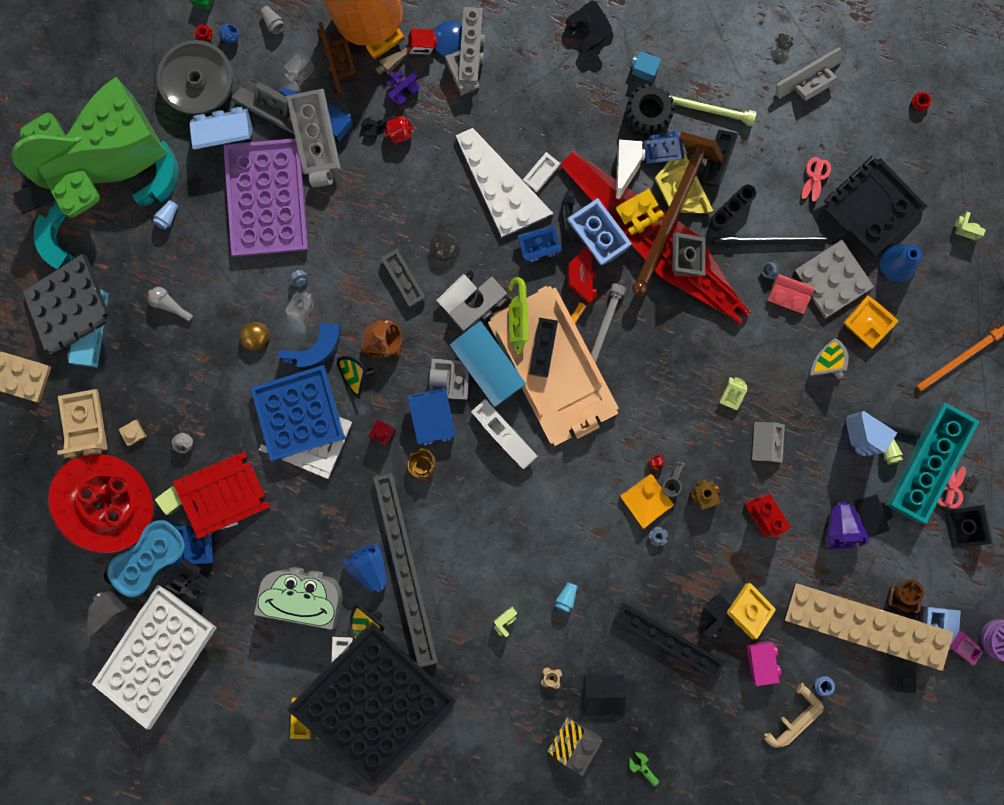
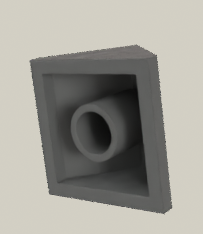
(688, 255)

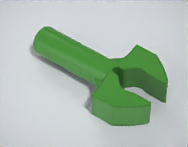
(643, 768)

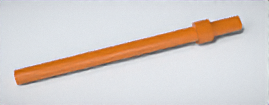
(994, 335)

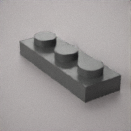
(403, 278)

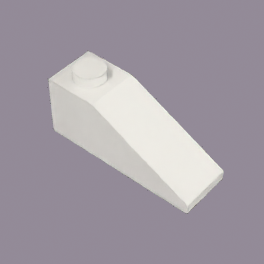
(628, 162)

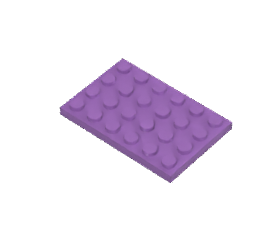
(265, 198)

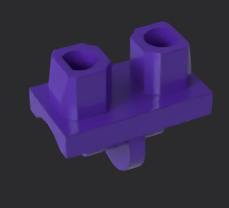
(409, 82)

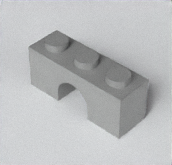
(493, 296)

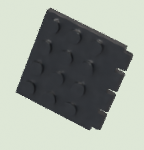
(874, 205)
(66, 305)

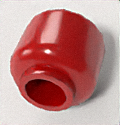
(398, 129)

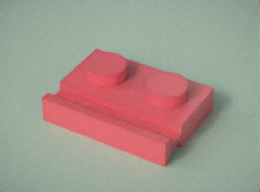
(791, 293)

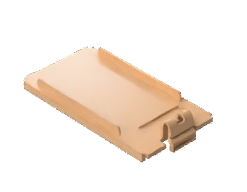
(574, 384)

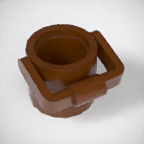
(906, 594)

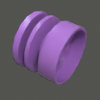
(992, 639)

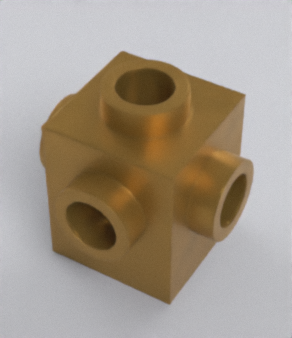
(712, 494)

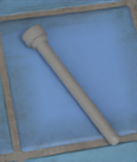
(617, 292)

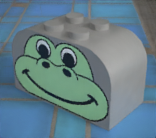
(300, 598)

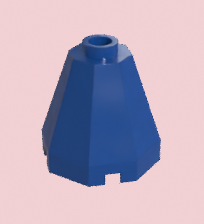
(368, 567)

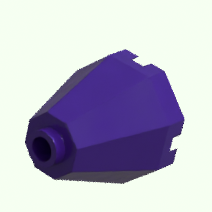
(845, 528)

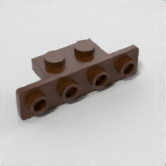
(339, 57)

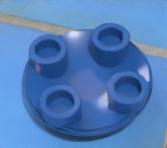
(448, 37)

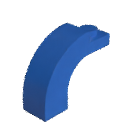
(318, 354)

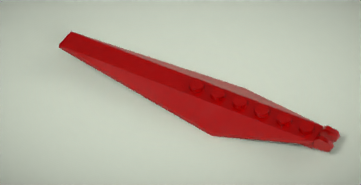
(710, 289)

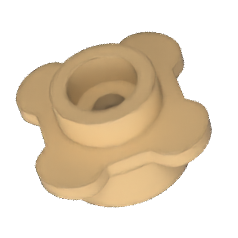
(556, 678)

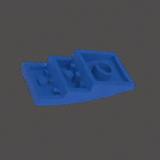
(196, 550)

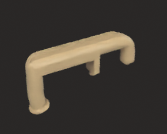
(800, 723)

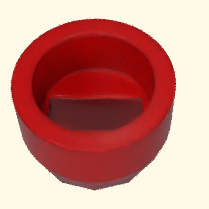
(656, 461)

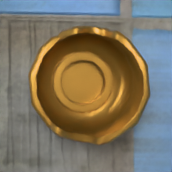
(254, 336)
(421, 464)

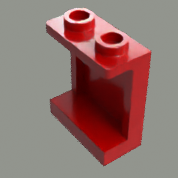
(767, 515)

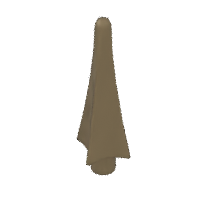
(391, 62)

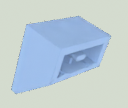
(941, 618)

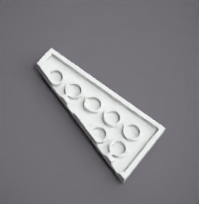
(506, 195)

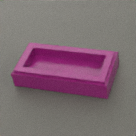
(966, 648)

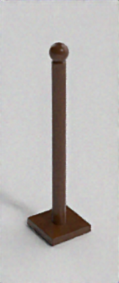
(699, 149)

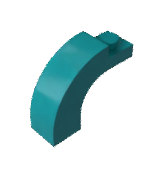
(164, 181)
(45, 238)

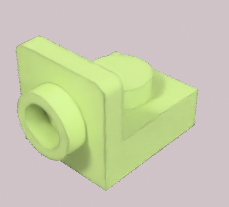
(968, 230)
(734, 393)
(507, 617)

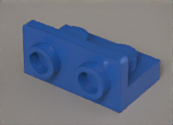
(663, 148)

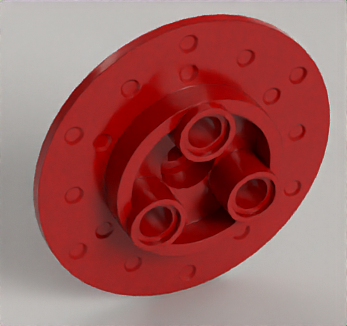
(87, 520)

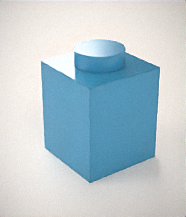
(645, 66)

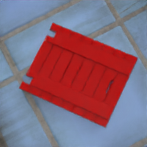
(221, 495)

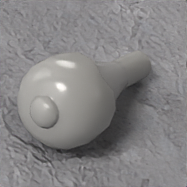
(159, 298)

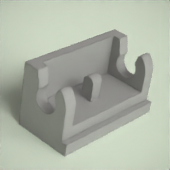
(453, 64)

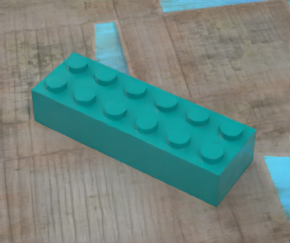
(932, 463)

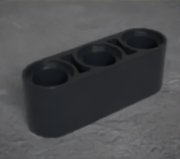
(737, 200)

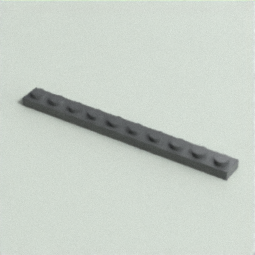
(405, 570)

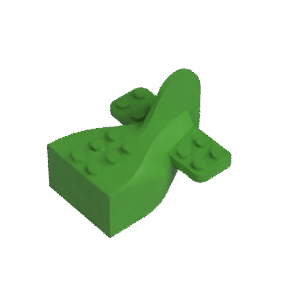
(104, 145)

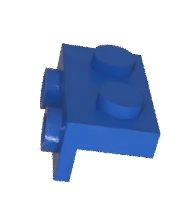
(539, 243)

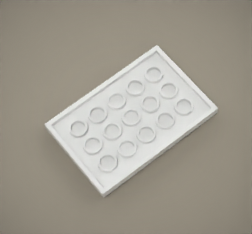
(154, 656)

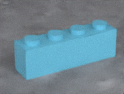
(87, 350)

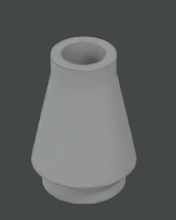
(273, 21)

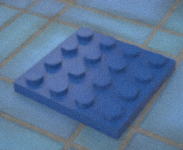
(297, 413)

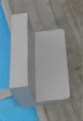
(768, 442)

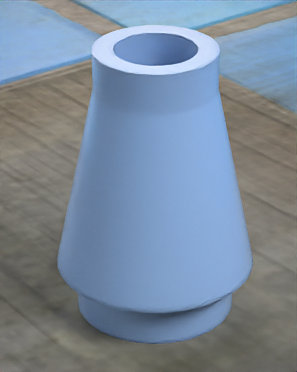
(165, 215)

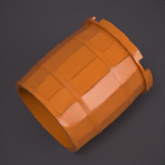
(365, 20)

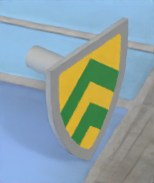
(831, 359)

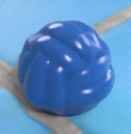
(228, 33)

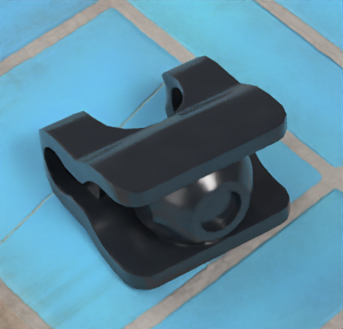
(596, 21)

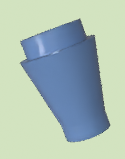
(827, 688)

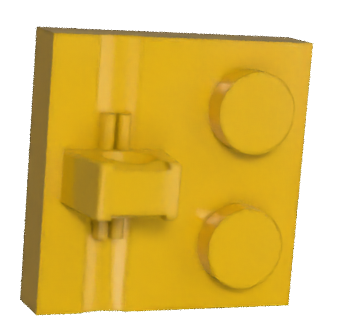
(751, 611)

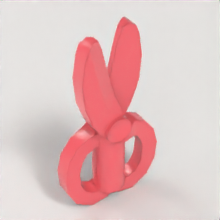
(814, 182)
(953, 485)

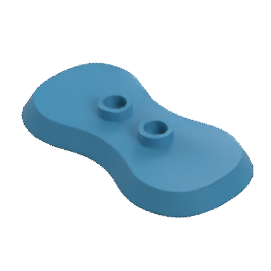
(135, 568)

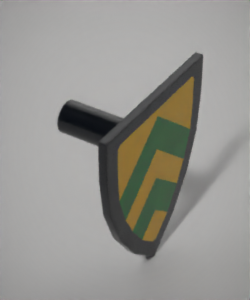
(354, 373)
(361, 619)

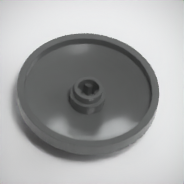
(195, 77)

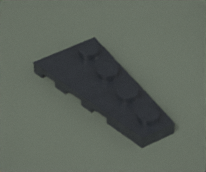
(902, 670)

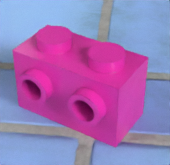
(763, 663)

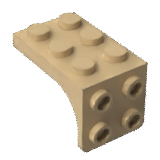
(82, 424)

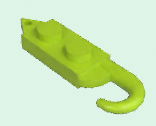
(518, 316)

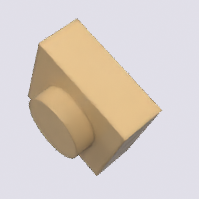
(132, 433)

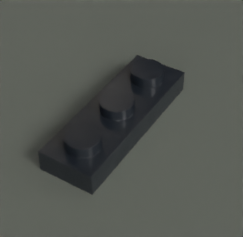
(713, 170)
(543, 347)

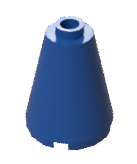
(900, 262)

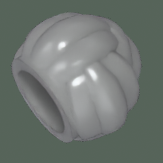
(182, 443)

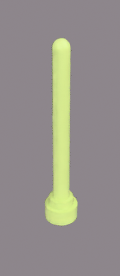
(746, 117)

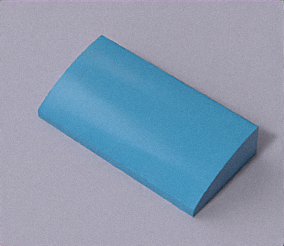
(487, 364)

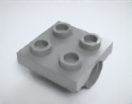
(449, 375)

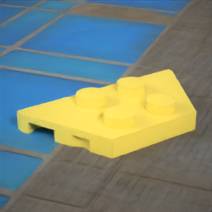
(669, 180)

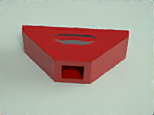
(581, 275)

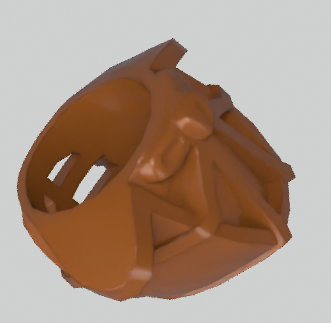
(379, 341)

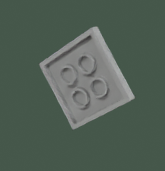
(835, 278)

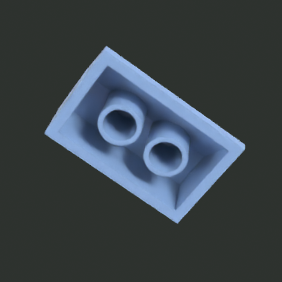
(220, 128)
(599, 232)
(868, 434)

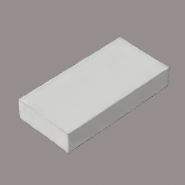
(541, 172)
(456, 293)

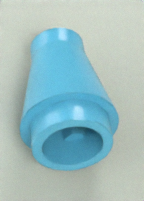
(566, 598)

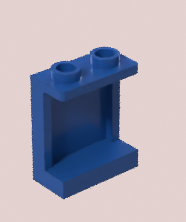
(431, 416)

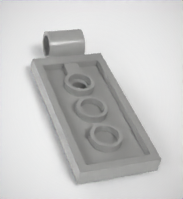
(314, 129)

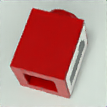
(421, 41)

